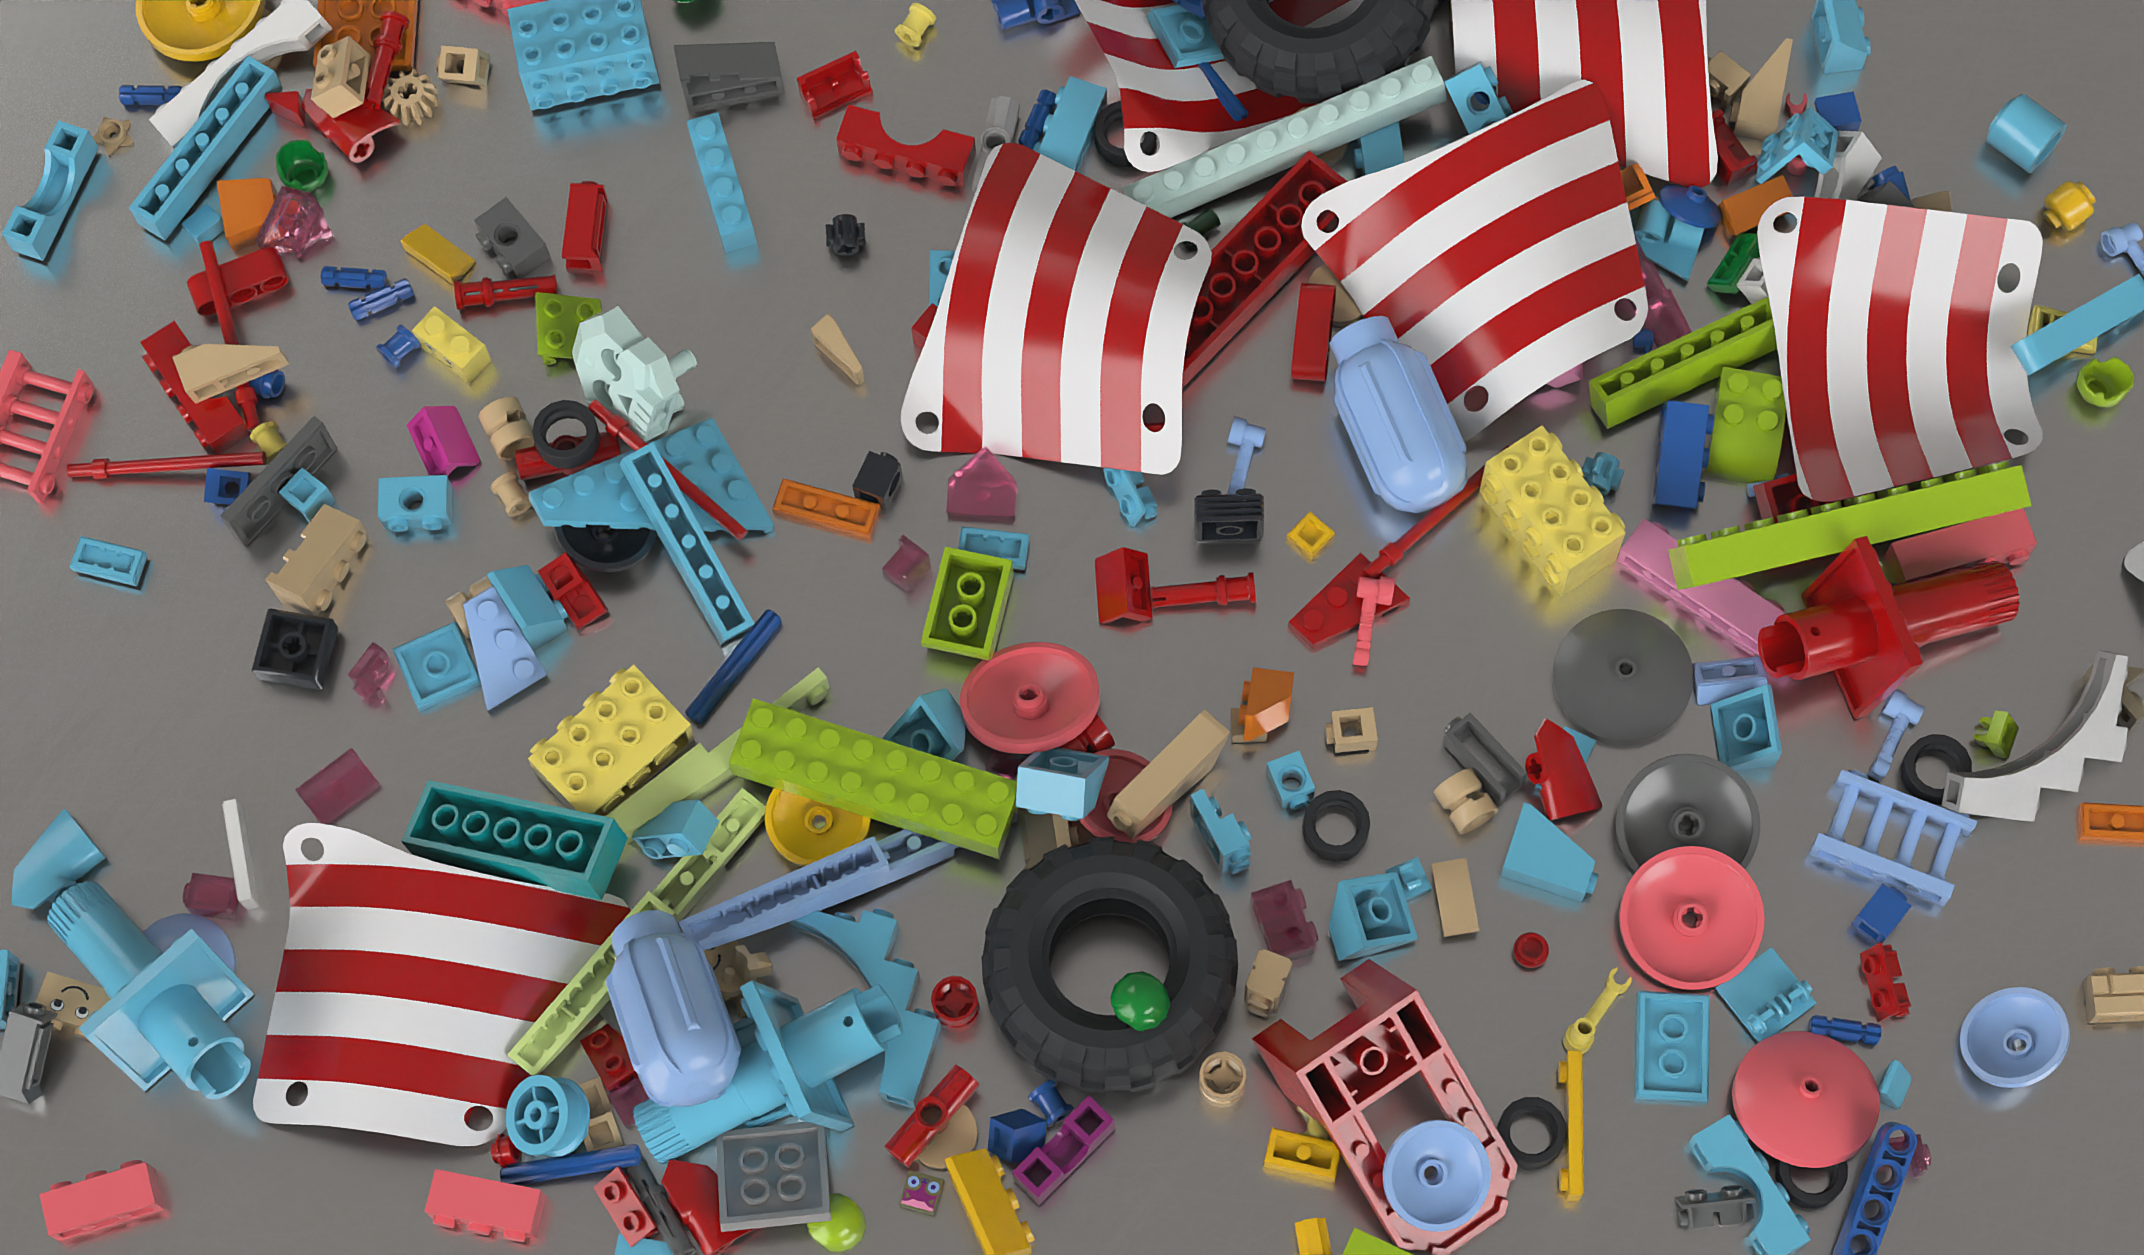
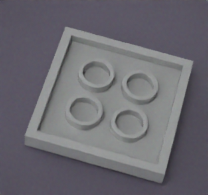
(772, 1176)

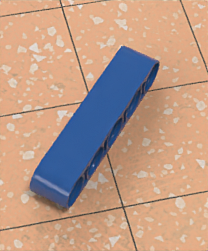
(1870, 1188)

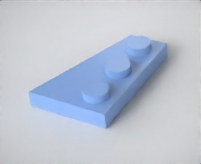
(500, 649)

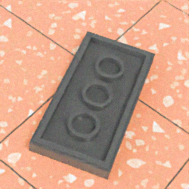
(262, 498)

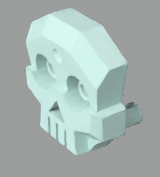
(629, 372)

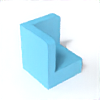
(306, 494)

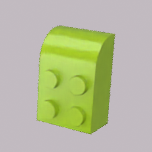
(1746, 426)
(968, 603)

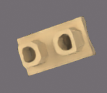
(742, 970)

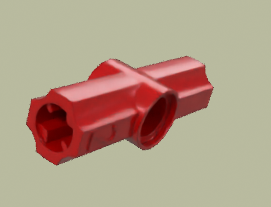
(532, 465)
(915, 1133)

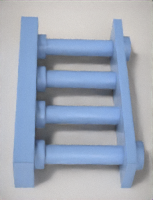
(1866, 859)

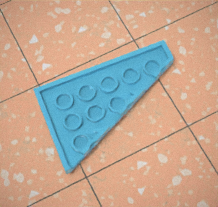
(606, 497)

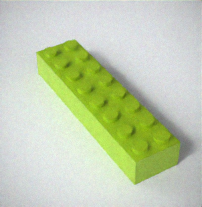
(875, 778)

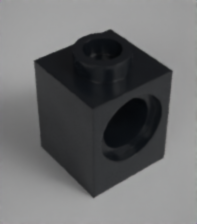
(878, 478)

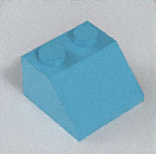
(1840, 35)
(529, 604)
(1061, 782)

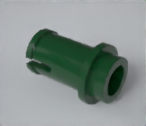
(1203, 224)

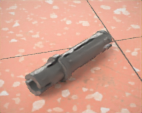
(641, 1177)

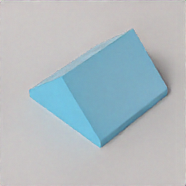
(1747, 729)

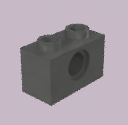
(505, 222)

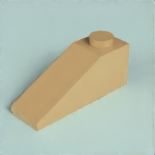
(1761, 99)
(220, 367)

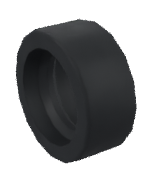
(1109, 152)
(559, 411)
(1936, 742)
(1341, 799)
(1556, 1120)
(1812, 1200)

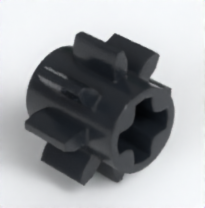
(845, 234)

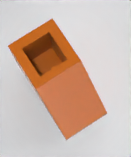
(1268, 701)

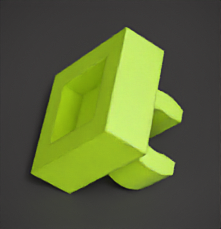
(2000, 735)

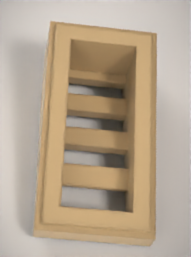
(831, 342)

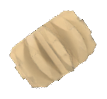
(410, 97)

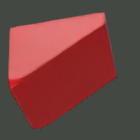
(287, 106)

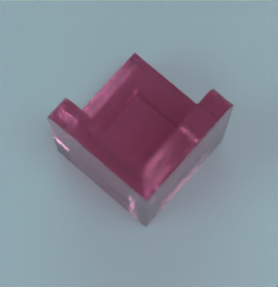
(907, 564)

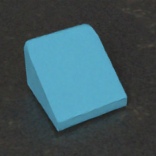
(204, 224)
(1894, 1084)

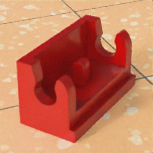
(834, 85)
(1733, 159)

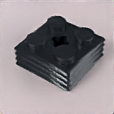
(1229, 515)
(283, 632)

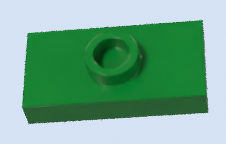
(1734, 264)

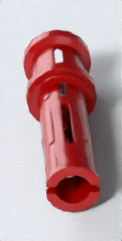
(386, 47)
(486, 287)
(1221, 590)

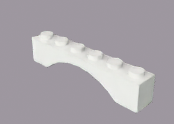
(286, 30)
(1852, 167)

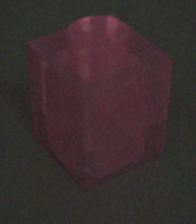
(211, 896)

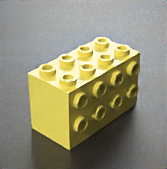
(1552, 510)
(611, 745)

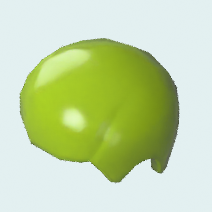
(2105, 382)
(845, 1227)

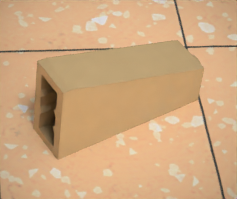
(1169, 775)

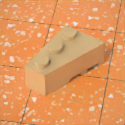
(319, 561)

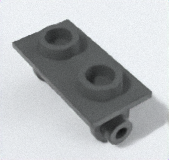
(1701, 1205)

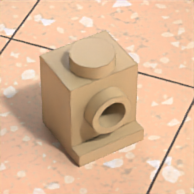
(475, 65)
(1726, 79)
(1358, 720)

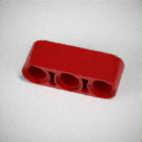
(242, 279)
(1313, 332)

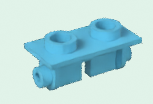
(1132, 501)

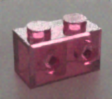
(1283, 921)

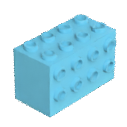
(581, 49)

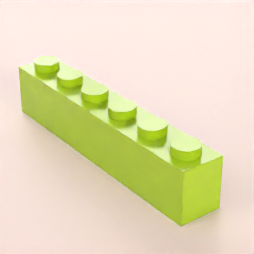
(1683, 364)

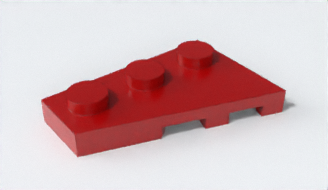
(1337, 607)

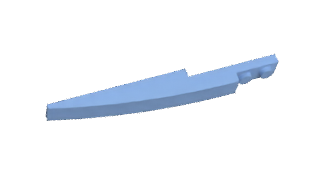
(817, 886)

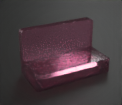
(337, 787)

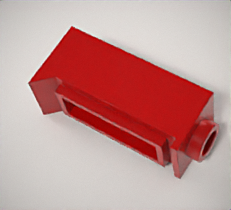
(584, 226)

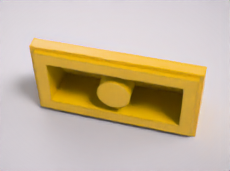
(437, 253)
(1302, 1155)

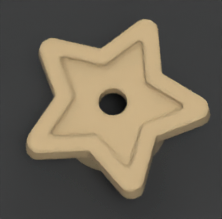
(109, 127)

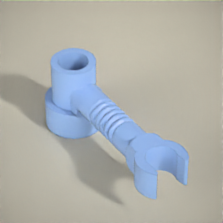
(2124, 240)
(1246, 437)
(1904, 712)

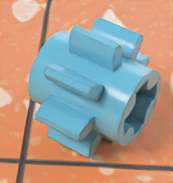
(1602, 472)

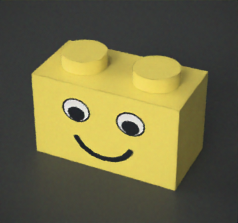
(451, 345)

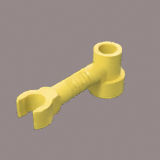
(1581, 1033)

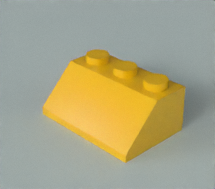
(989, 1204)

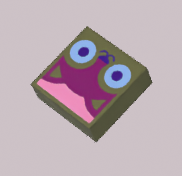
(921, 1192)

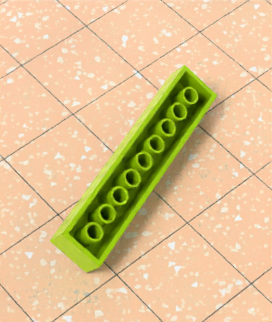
(1833, 528)

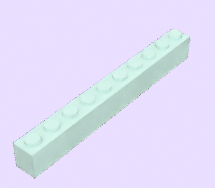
(1289, 139)

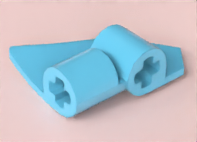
(1666, 238)
(54, 863)

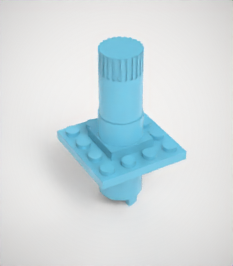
(162, 1005)
(786, 1064)

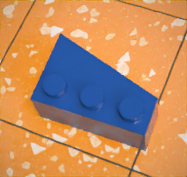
(1682, 454)

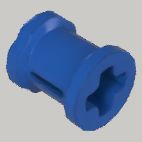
(398, 346)
(1051, 1103)

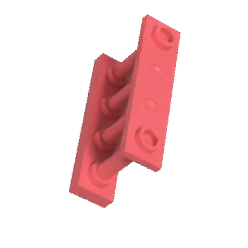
(13, 376)

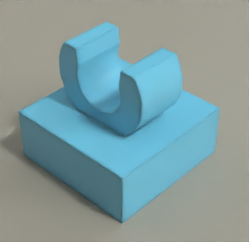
(1412, 878)

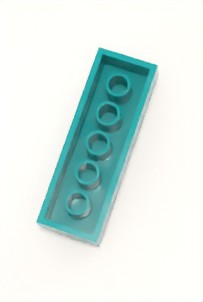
(515, 839)

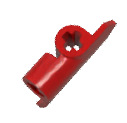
(351, 129)
(1561, 772)
(696, 1204)

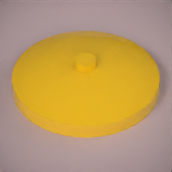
(197, 27)

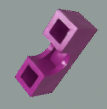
(1078, 1137)

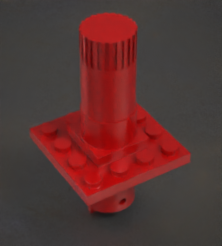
(1875, 629)

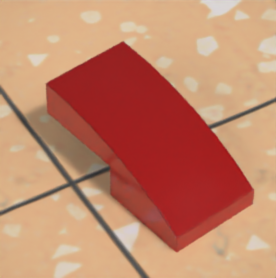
(573, 590)

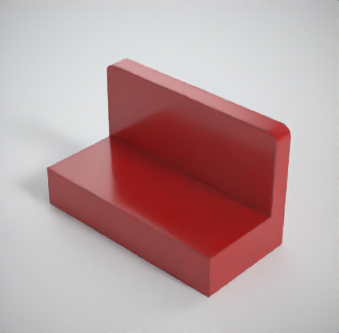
(1123, 585)

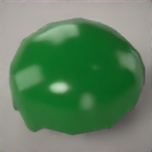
(301, 165)
(1140, 1000)

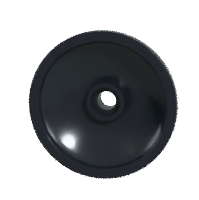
(609, 554)

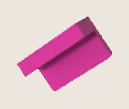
(442, 439)

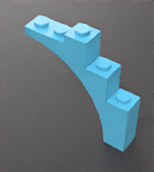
(868, 949)

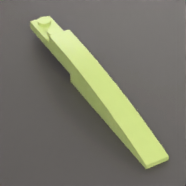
(702, 772)
(675, 895)

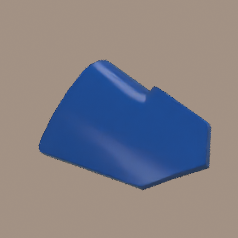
(1019, 12)

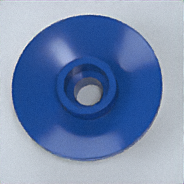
(1690, 205)

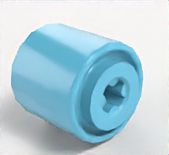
(2025, 132)

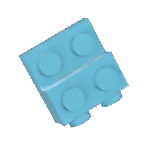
(1224, 836)

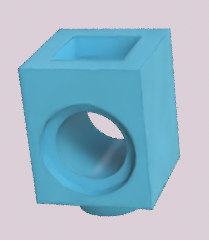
(1285, 767)

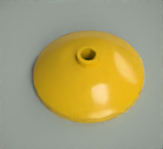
(792, 833)

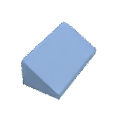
(1726, 678)

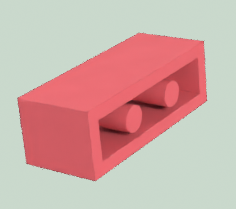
(101, 1200)
(485, 1205)

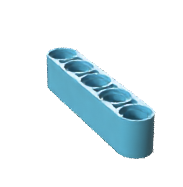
(2081, 325)

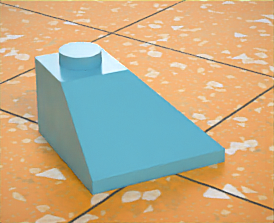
(931, 726)
(1370, 916)

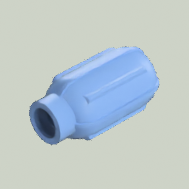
(1397, 417)
(671, 1012)

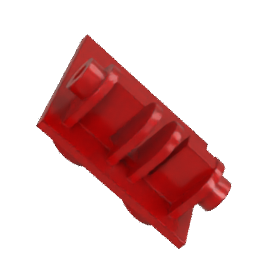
(609, 1057)

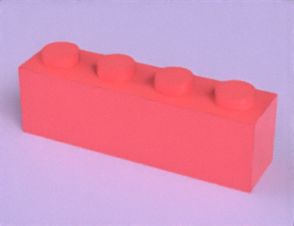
(1964, 545)

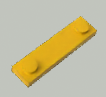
(1571, 1074)

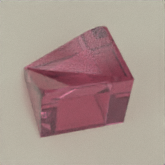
(1004, 763)

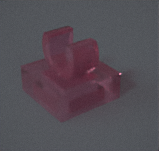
(626, 1099)

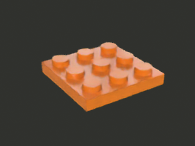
(362, 23)

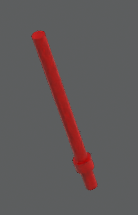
(244, 394)
(619, 428)
(104, 468)
(1393, 552)

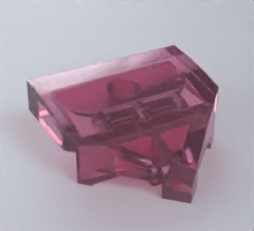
(293, 223)
(982, 487)

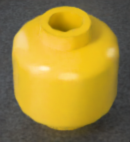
(2069, 205)

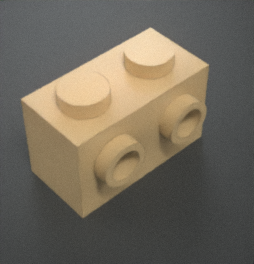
(340, 76)

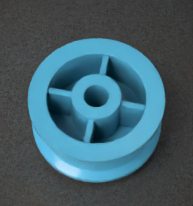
(547, 1116)

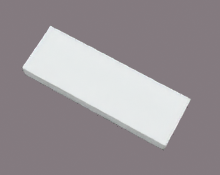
(240, 854)

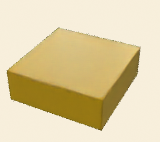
(1310, 535)

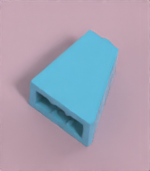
(1548, 858)

